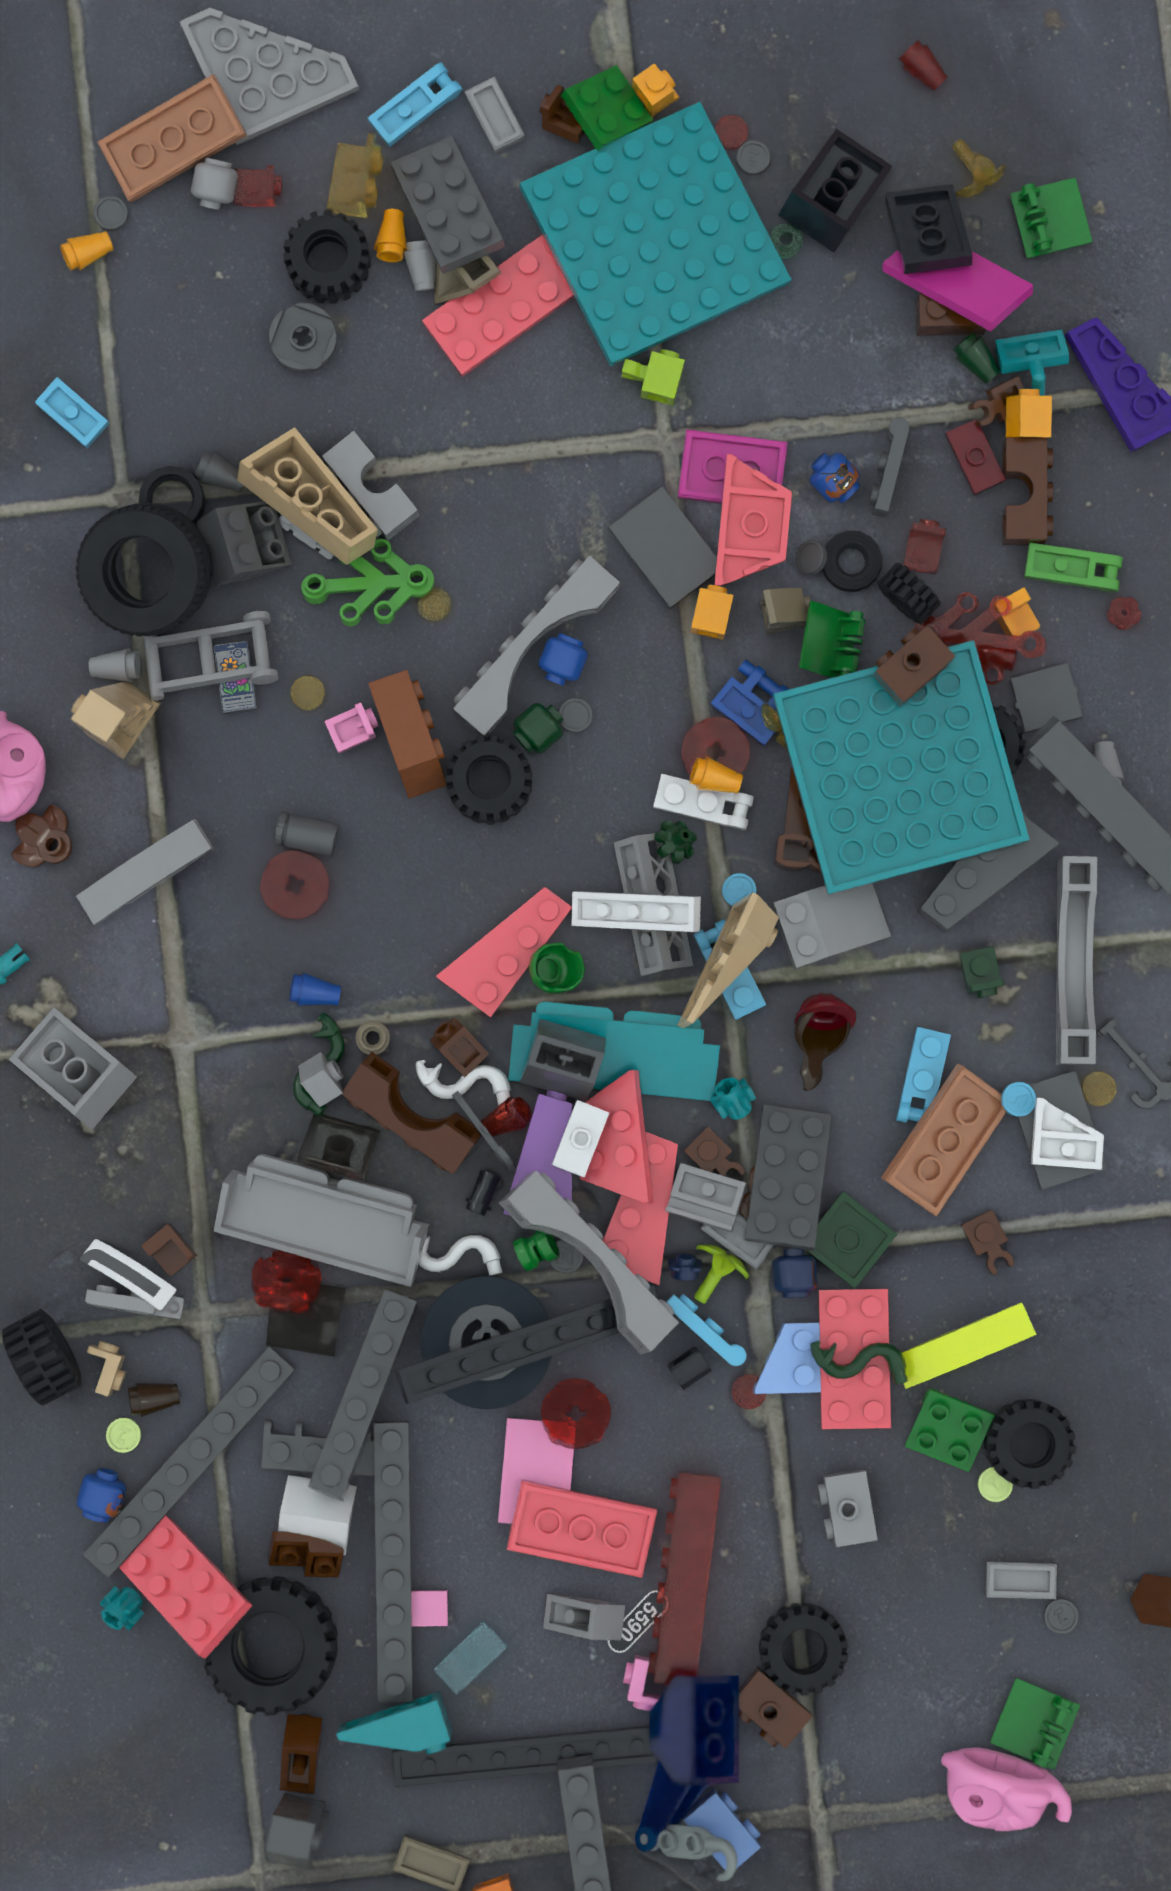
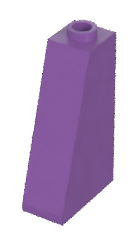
(542, 1141)

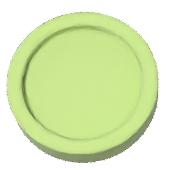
(123, 1435)
(993, 1486)

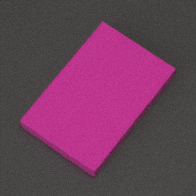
(706, 456)

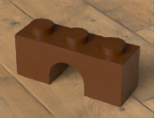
(1028, 461)

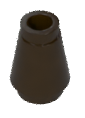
(151, 1397)

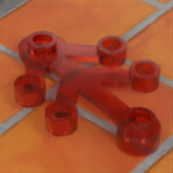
(974, 632)

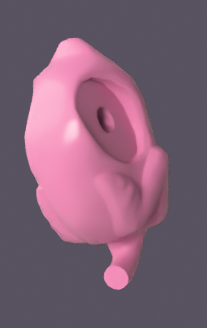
(20, 769)
(1001, 1790)

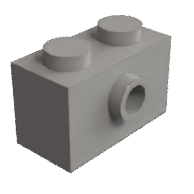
(848, 1508)

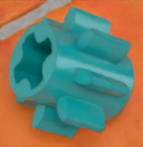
(733, 1098)
(121, 1608)

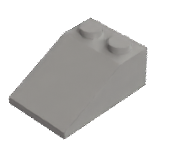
(828, 925)
(73, 1068)

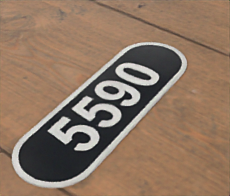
(637, 1622)

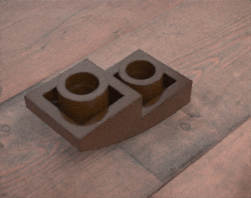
(315, 1555)

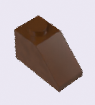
(300, 1753)

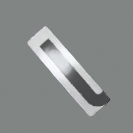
(128, 1273)

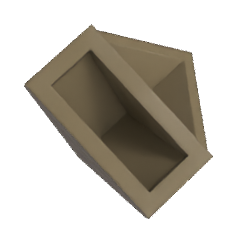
(464, 279)

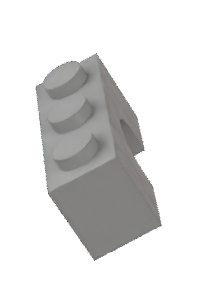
(386, 510)

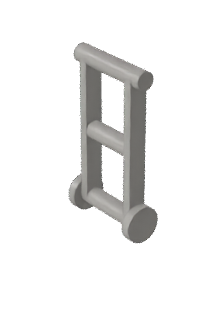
(259, 674)

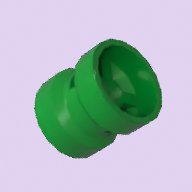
(536, 1249)

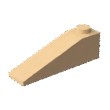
(741, 940)

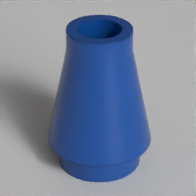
(311, 990)

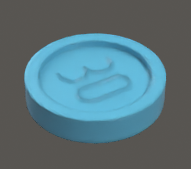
(737, 887)
(1018, 1099)

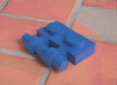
(743, 706)

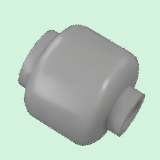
(214, 183)

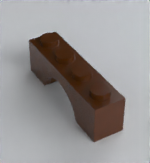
(377, 1092)

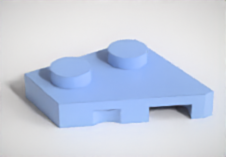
(790, 1362)

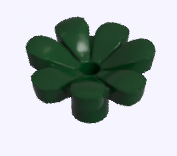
(675, 841)

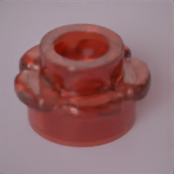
(1120, 621)

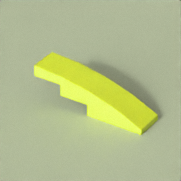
(967, 1344)

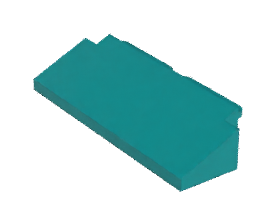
(668, 1057)

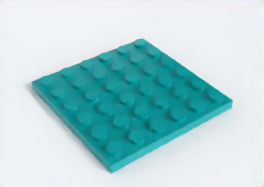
(655, 233)
(899, 783)

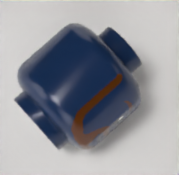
(794, 1273)

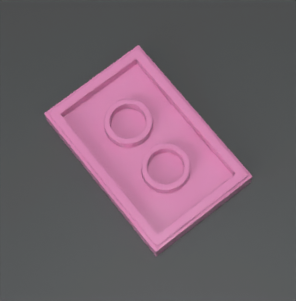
(531, 1458)

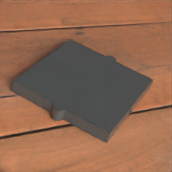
(1046, 695)

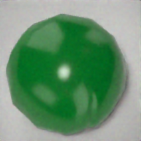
(556, 968)

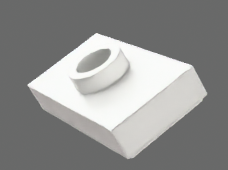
(580, 1138)

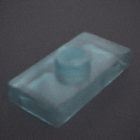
(470, 1657)

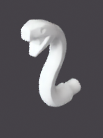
(496, 1077)
(484, 1245)

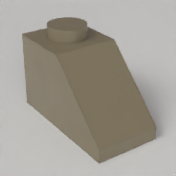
(784, 609)

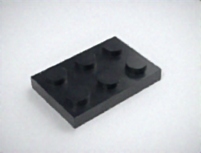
(928, 229)

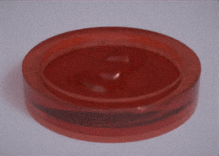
(732, 131)
(743, 1392)

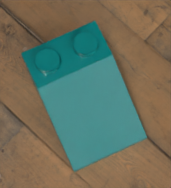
(403, 1727)

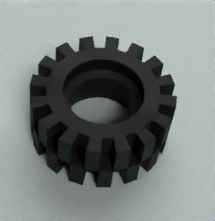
(908, 593)

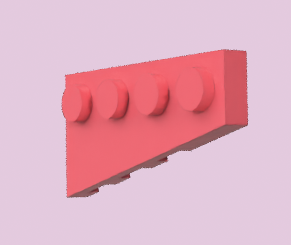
(640, 1227)

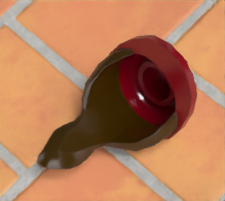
(820, 1031)

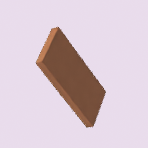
(172, 138)
(946, 1140)

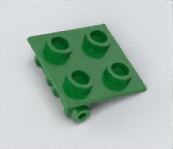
(1050, 217)
(831, 641)
(949, 1429)
(1035, 1723)

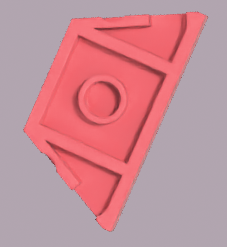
(751, 523)
(621, 1152)

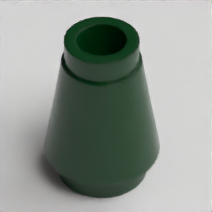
(976, 357)

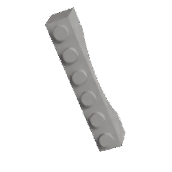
(581, 595)
(1075, 961)
(637, 1311)

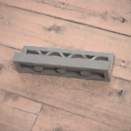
(639, 876)

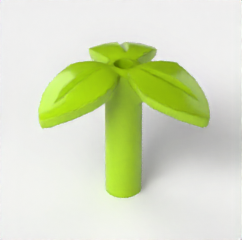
(721, 1266)

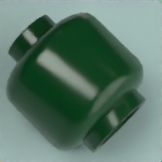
(538, 728)

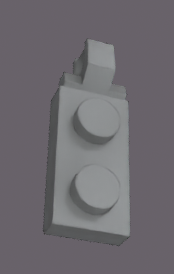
(107, 1298)

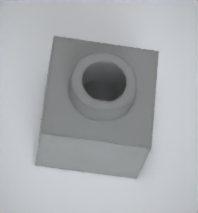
(321, 1078)

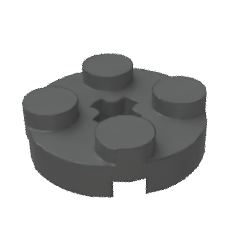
(294, 320)

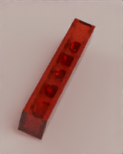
(687, 1576)

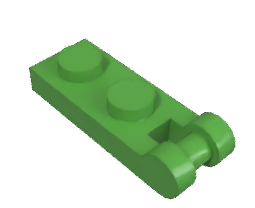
(1072, 567)

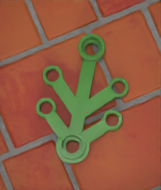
(373, 584)

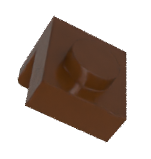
(558, 117)

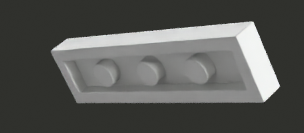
(636, 911)

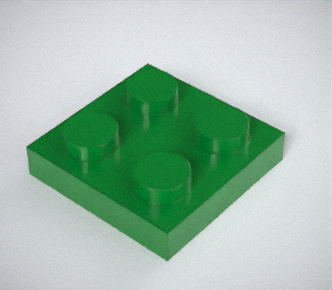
(606, 107)

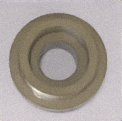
(365, 1029)

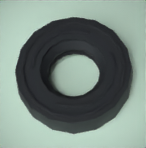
(870, 551)

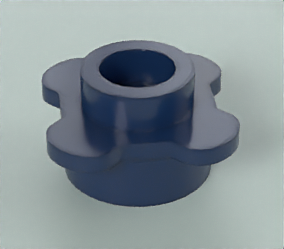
(685, 1267)

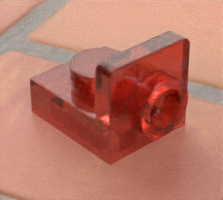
(257, 187)
(924, 546)

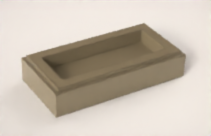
(431, 1863)

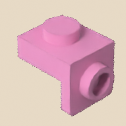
(352, 728)
(635, 1676)

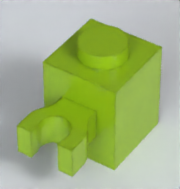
(659, 378)

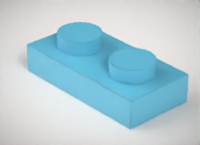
(72, 412)

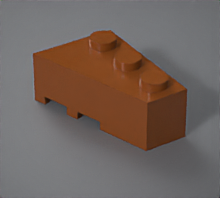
(408, 733)

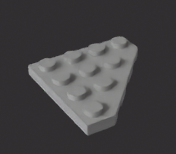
(265, 73)

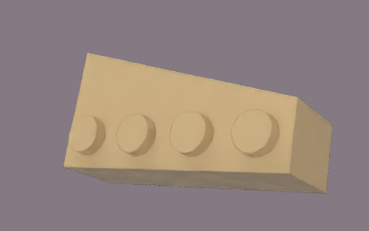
(308, 494)
(114, 715)

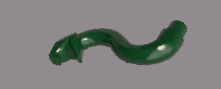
(330, 1031)
(890, 1353)

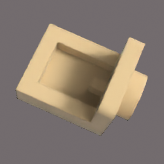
(111, 1375)

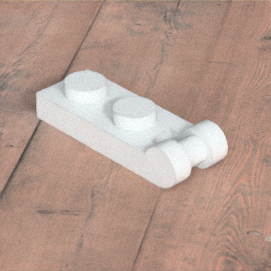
(685, 799)

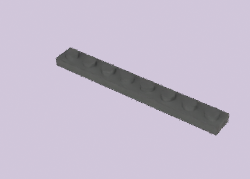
(189, 1462)
(393, 1561)

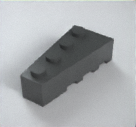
(981, 876)
(296, 1830)

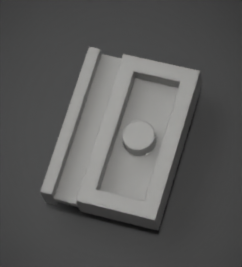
(706, 1197)

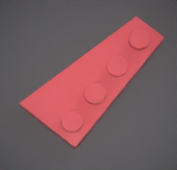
(501, 957)

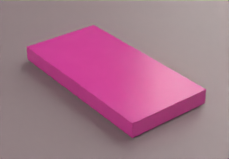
(977, 291)

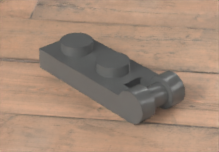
(889, 465)

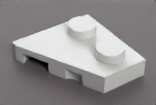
(1064, 1140)

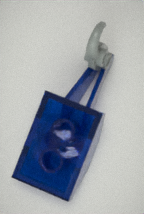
(696, 1746)

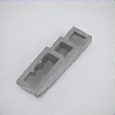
(144, 871)

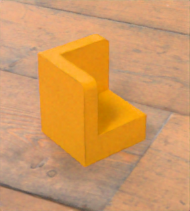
(1021, 617)

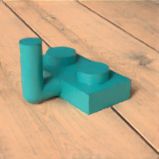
(1033, 354)

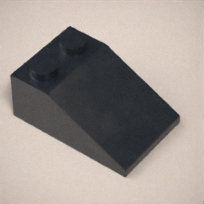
(834, 190)

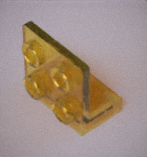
(353, 178)

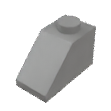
(584, 1617)

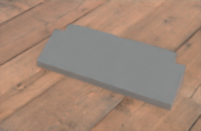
(339, 1224)

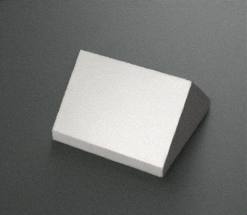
(315, 1513)

